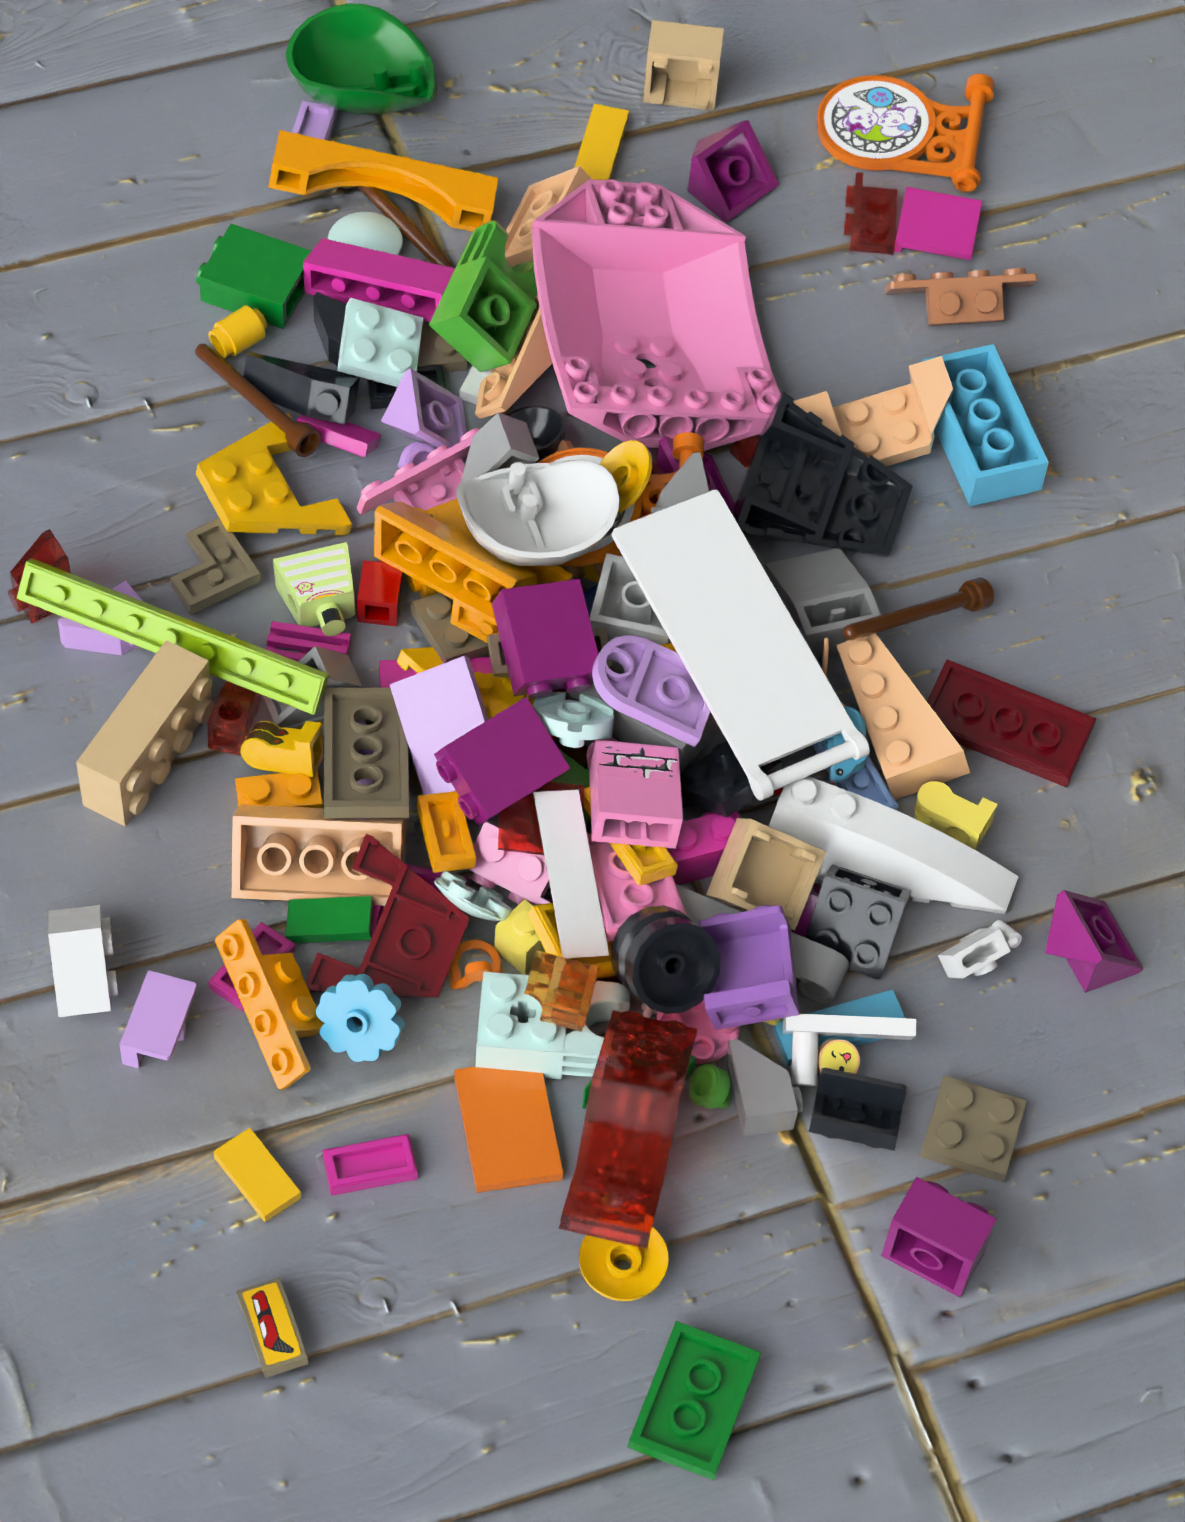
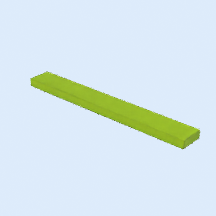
(152, 626)

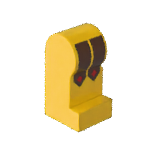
(284, 748)

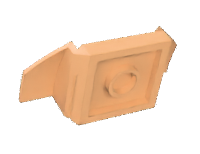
(894, 422)

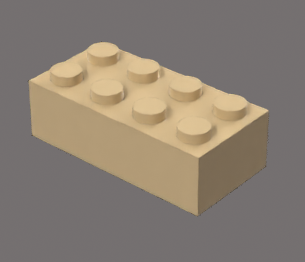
(145, 733)

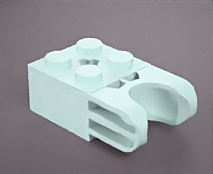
(517, 1040)

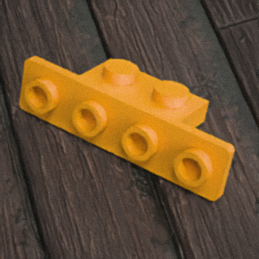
(273, 1000)

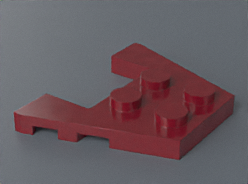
(412, 938)

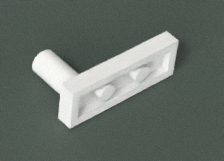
(808, 1027)

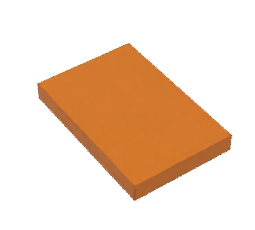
(507, 1128)

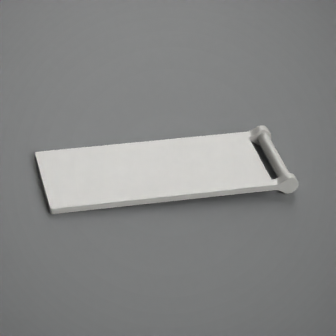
(737, 640)

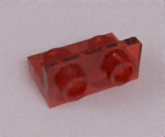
(871, 217)

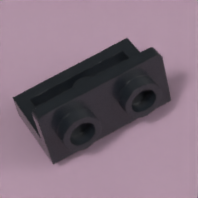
(858, 1108)

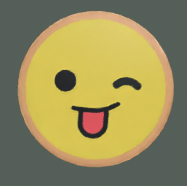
(838, 1055)

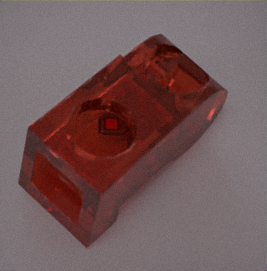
(232, 718)

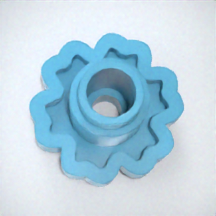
(360, 1017)

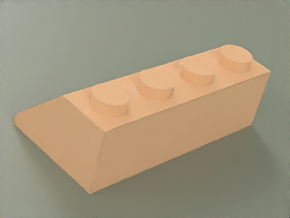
(306, 856)

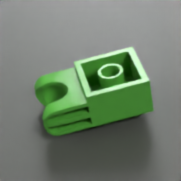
(486, 301)

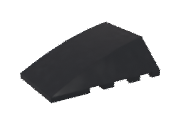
(818, 487)

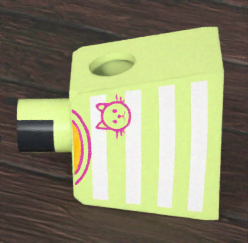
(317, 587)

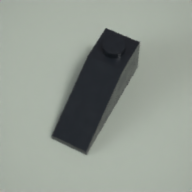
(304, 387)

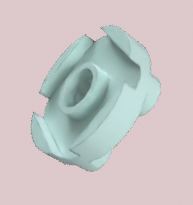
(575, 720)

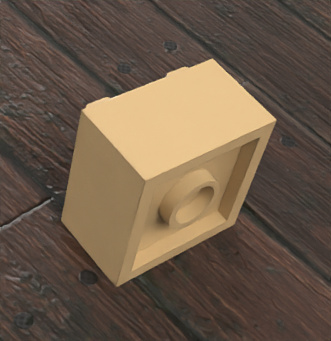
(683, 65)
(765, 869)

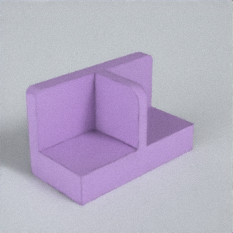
(157, 1018)

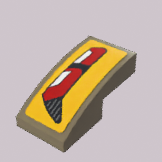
(272, 1327)

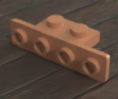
(962, 299)

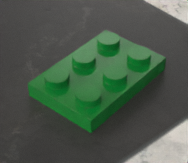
(694, 1400)

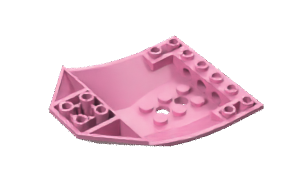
(660, 281)

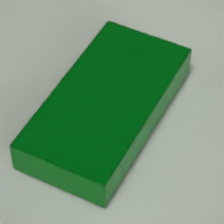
(330, 919)

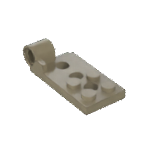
(345, 766)

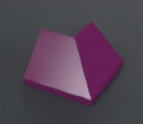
(730, 171)
(1090, 941)

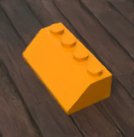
(441, 554)

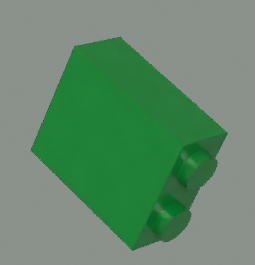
(254, 273)

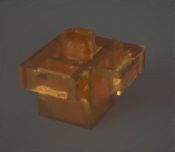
(562, 989)

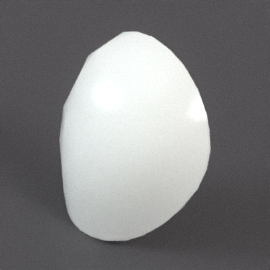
(540, 510)

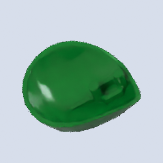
(361, 61)

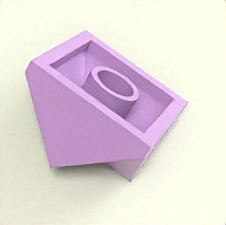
(426, 412)

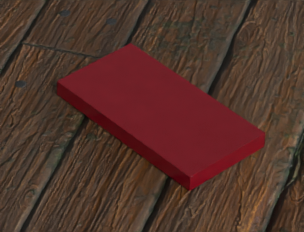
(1010, 723)

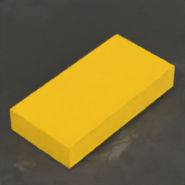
(257, 1174)

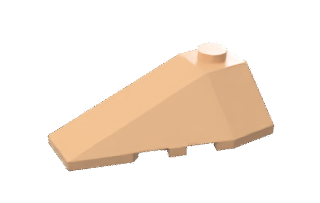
(510, 381)

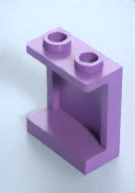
(755, 968)

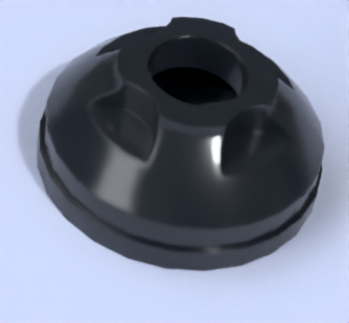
(544, 426)

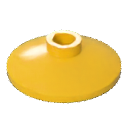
(631, 469)
(646, 1272)

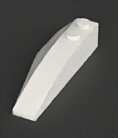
(890, 847)

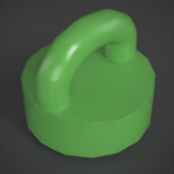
(710, 1087)

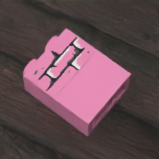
(635, 794)

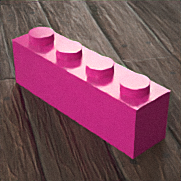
(375, 277)

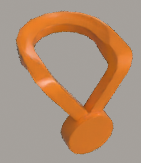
(473, 970)

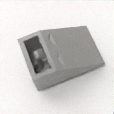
(822, 596)

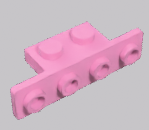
(425, 484)
(518, 872)

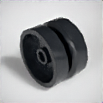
(665, 959)

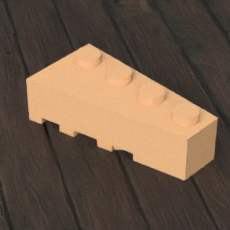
(902, 726)

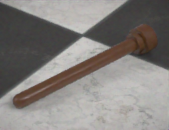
(405, 225)
(300, 436)
(972, 595)

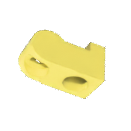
(953, 814)

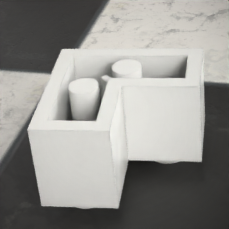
(78, 952)

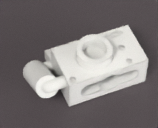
(979, 950)

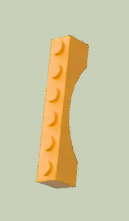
(315, 164)

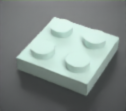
(379, 342)

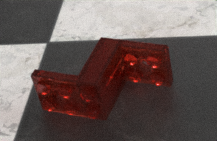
(628, 1128)

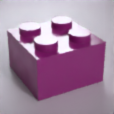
(938, 1236)

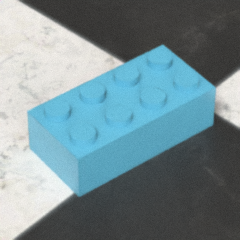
(988, 430)

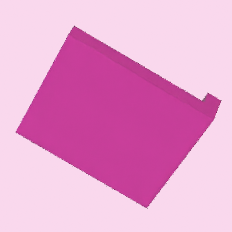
(938, 223)

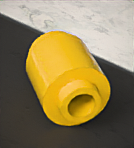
(238, 331)

